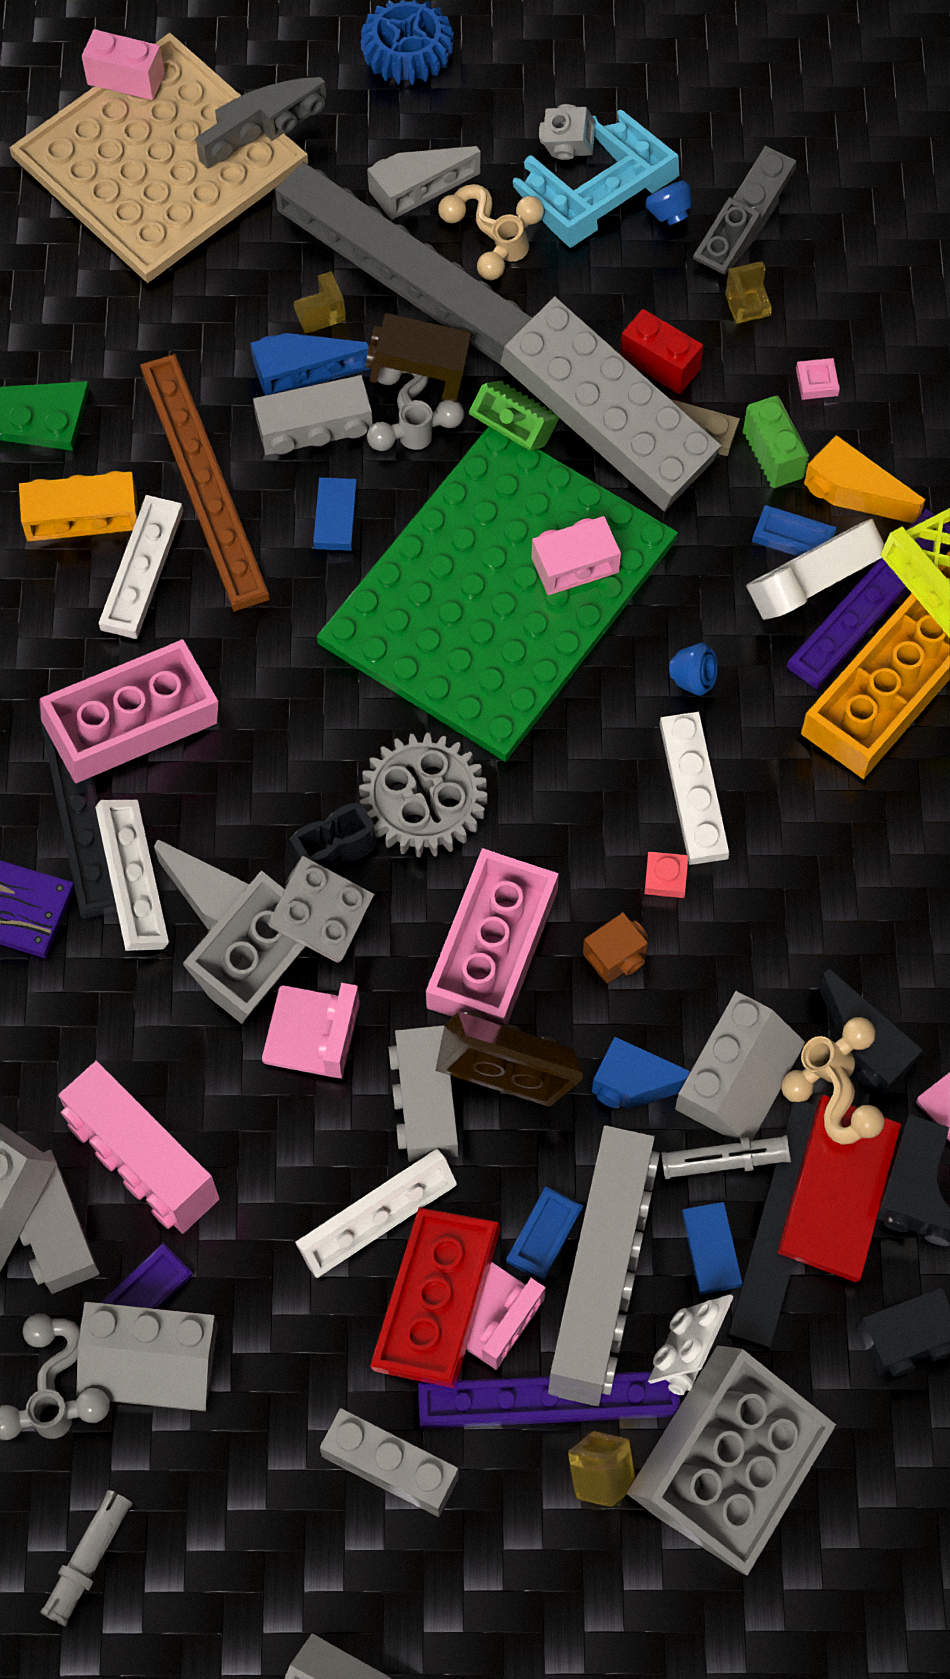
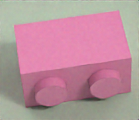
(123, 64)
(575, 555)

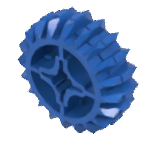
(405, 31)

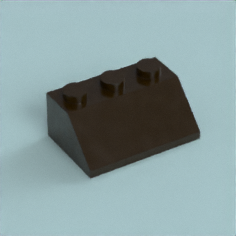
(507, 1059)

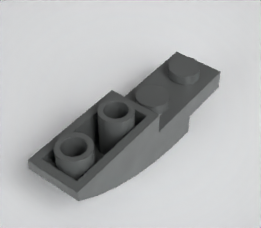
(265, 110)
(747, 211)

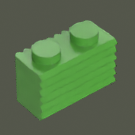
(514, 415)
(775, 441)

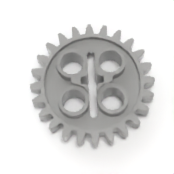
(456, 781)

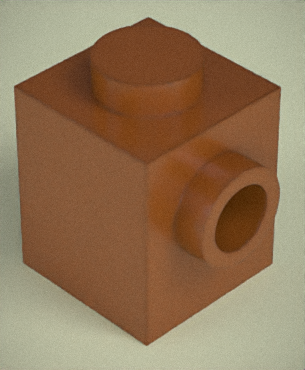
(616, 948)

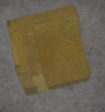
(747, 293)
(322, 308)
(601, 1468)

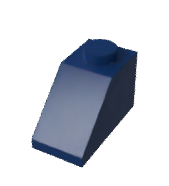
(635, 1077)

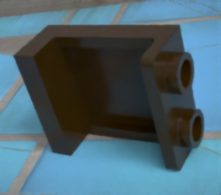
(420, 350)

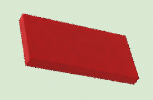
(837, 1197)
(436, 1297)

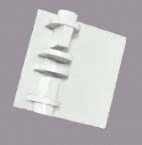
(689, 1344)

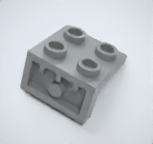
(320, 909)

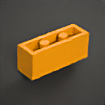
(78, 506)

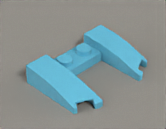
(640, 164)

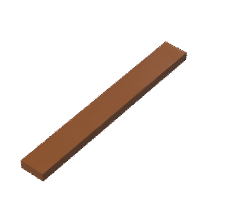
(205, 483)

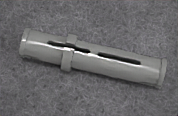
(772, 1151)
(78, 1572)

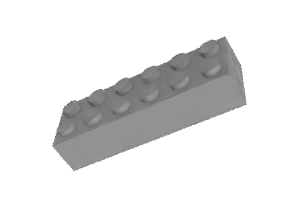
(609, 403)
(600, 1274)

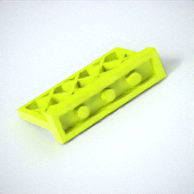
(919, 567)

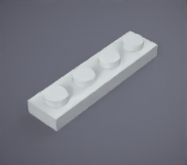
(141, 567)
(694, 788)
(131, 875)
(376, 1213)

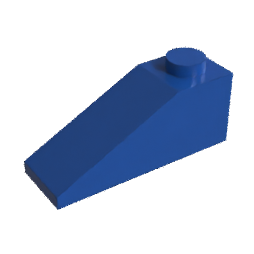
(303, 361)

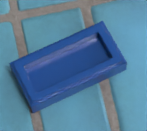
(335, 514)
(790, 531)
(544, 1234)
(711, 1248)

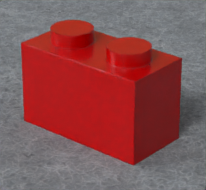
(661, 351)

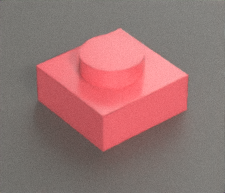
(666, 874)

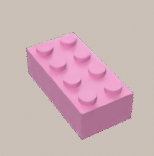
(129, 711)
(492, 938)
(139, 1147)

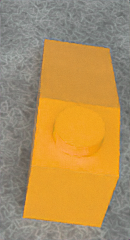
(857, 483)

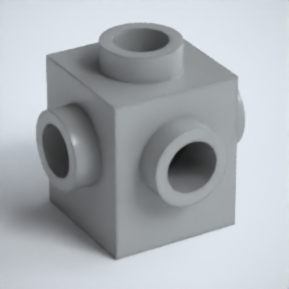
(568, 131)

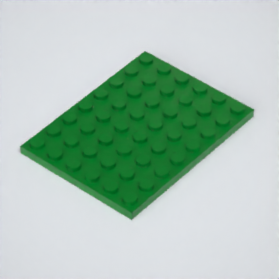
(459, 606)

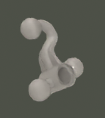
(414, 416)
(90, 1405)

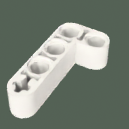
(816, 570)

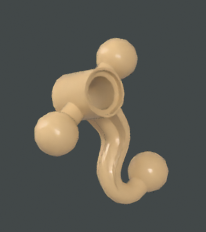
(528, 212)
(798, 1085)

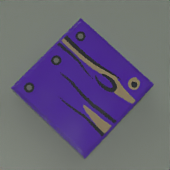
(31, 908)

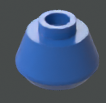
(670, 202)
(694, 668)

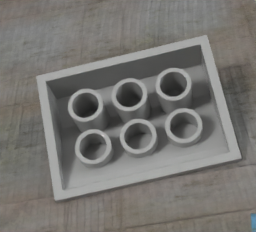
(732, 1458)

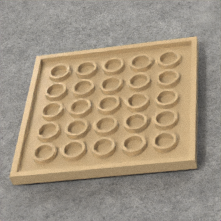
(136, 168)

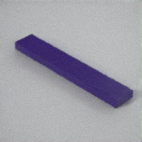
(853, 618)
(528, 1402)

